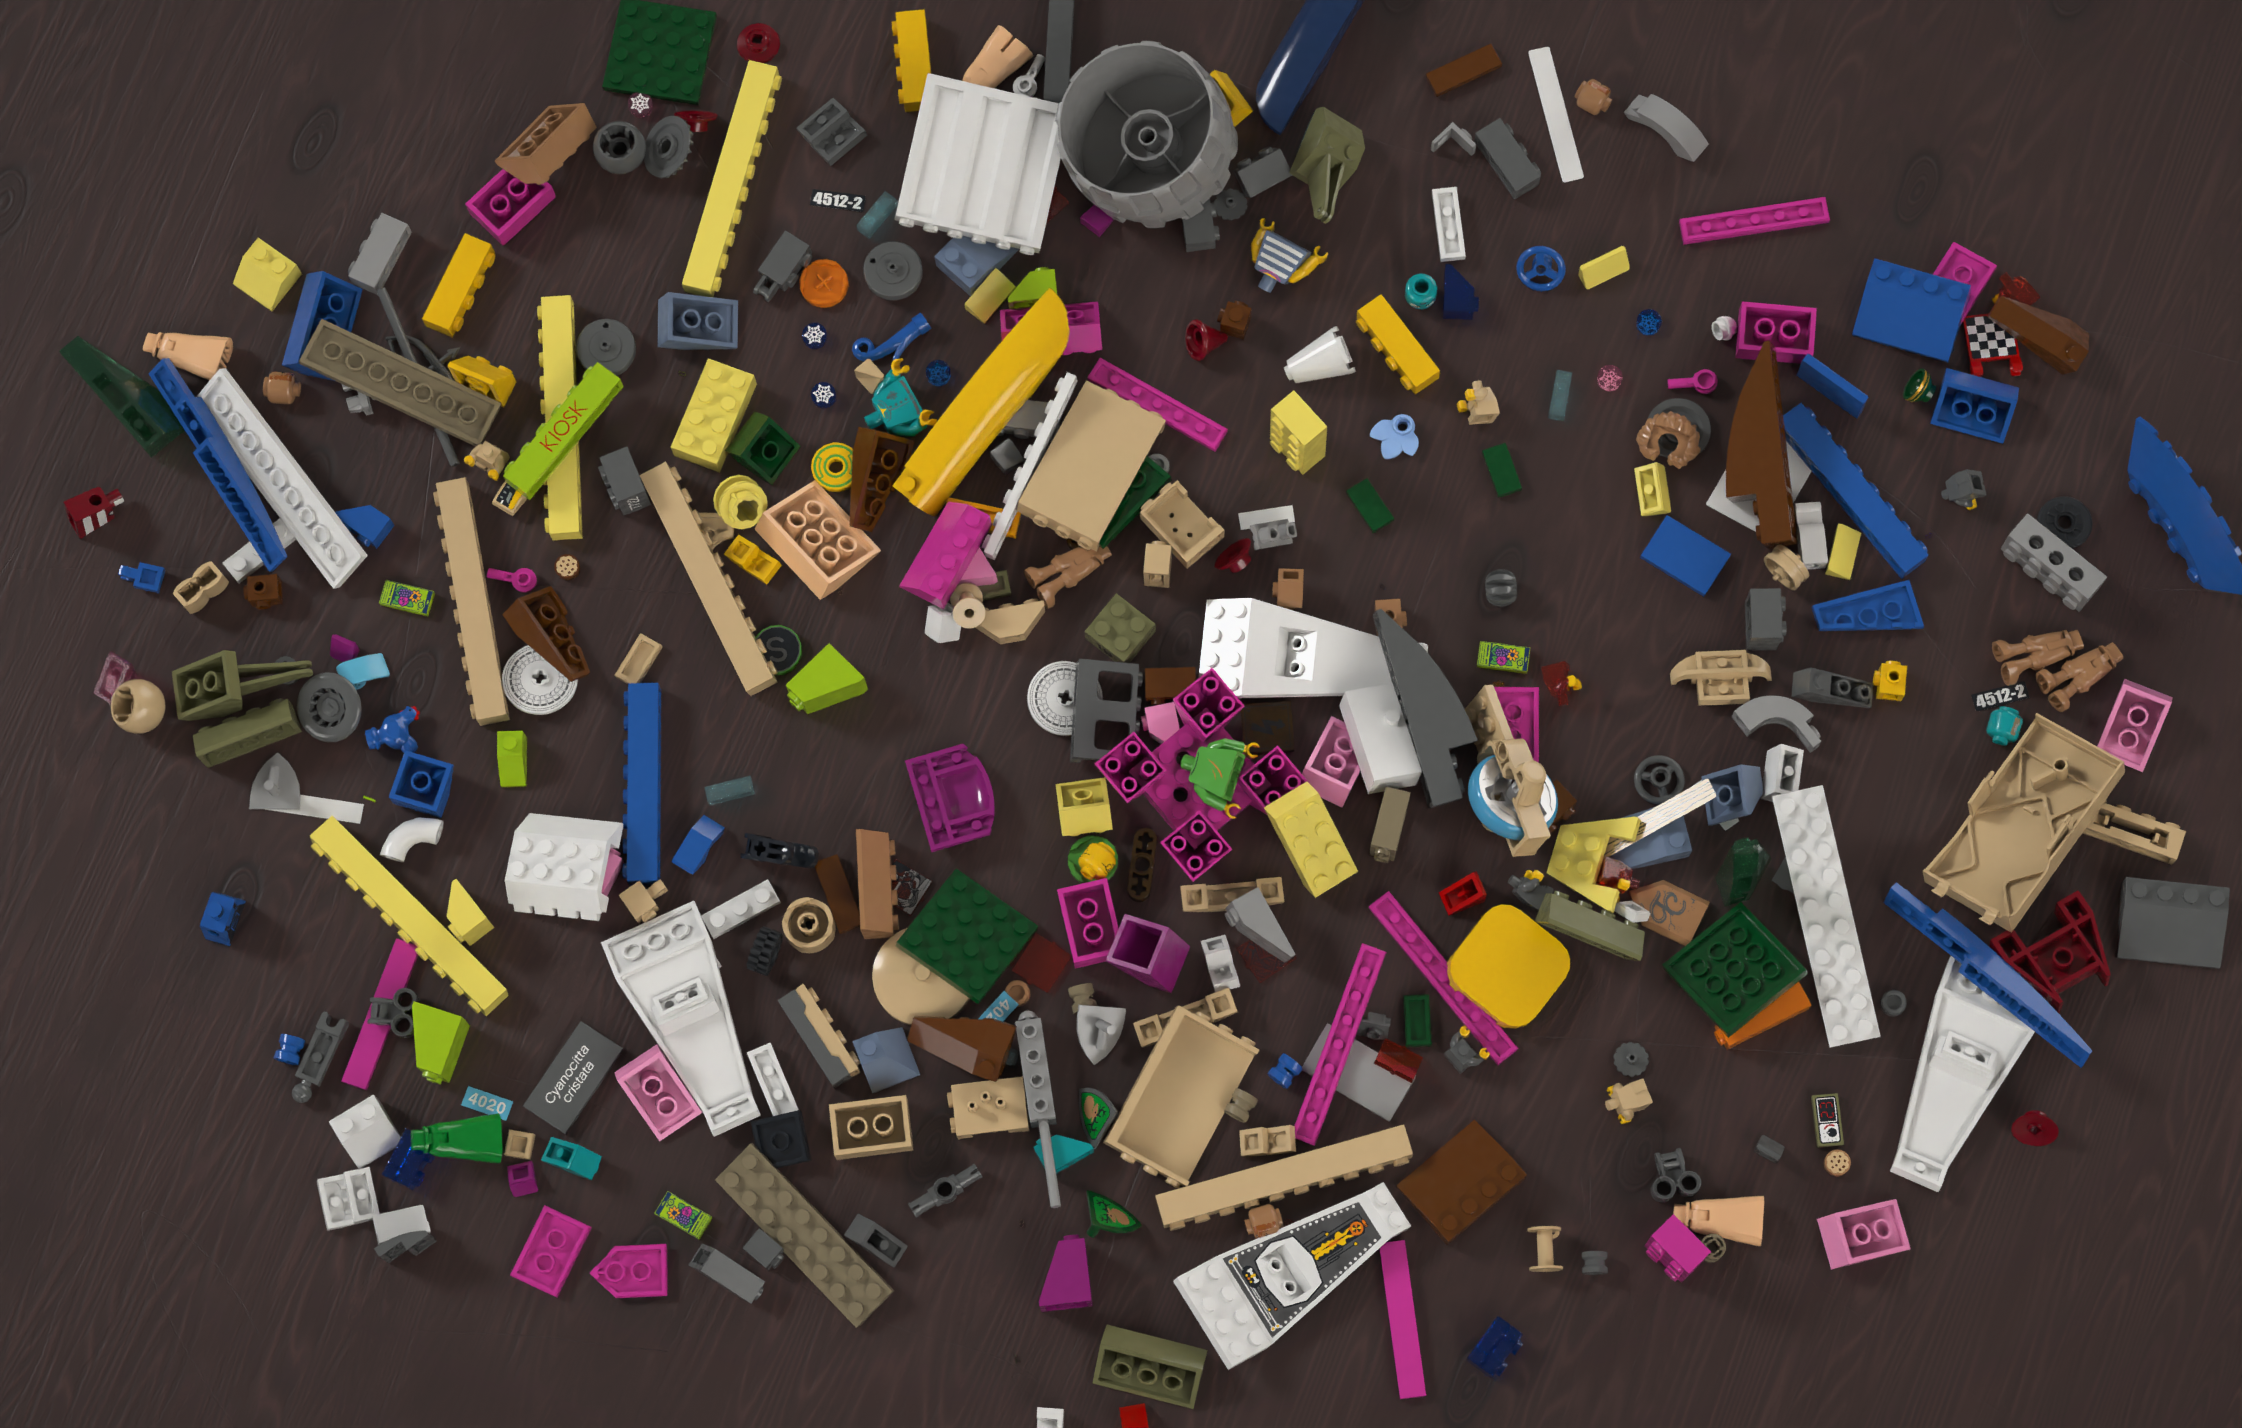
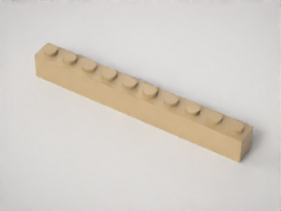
(708, 578)
(472, 601)
(1284, 1176)

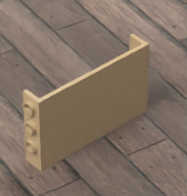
(1090, 465)
(1180, 1096)

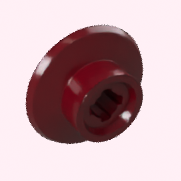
(758, 52)
(697, 119)
(1235, 556)
(2035, 1129)

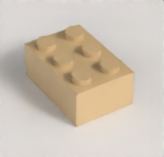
(871, 1127)

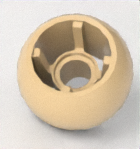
(137, 706)

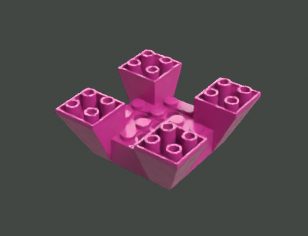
(1137, 771)

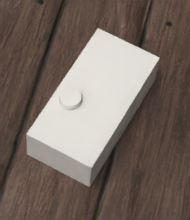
(1380, 738)

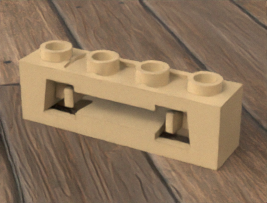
(2163, 846)

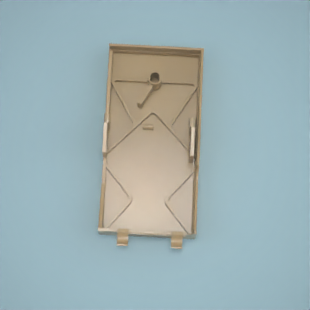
(2024, 822)

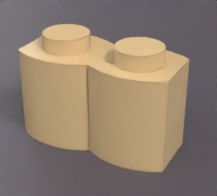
(204, 584)

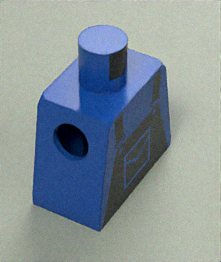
(221, 917)

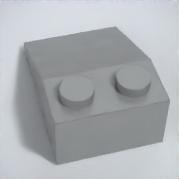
(1257, 922)

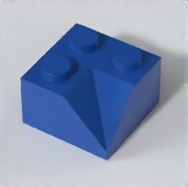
(422, 784)

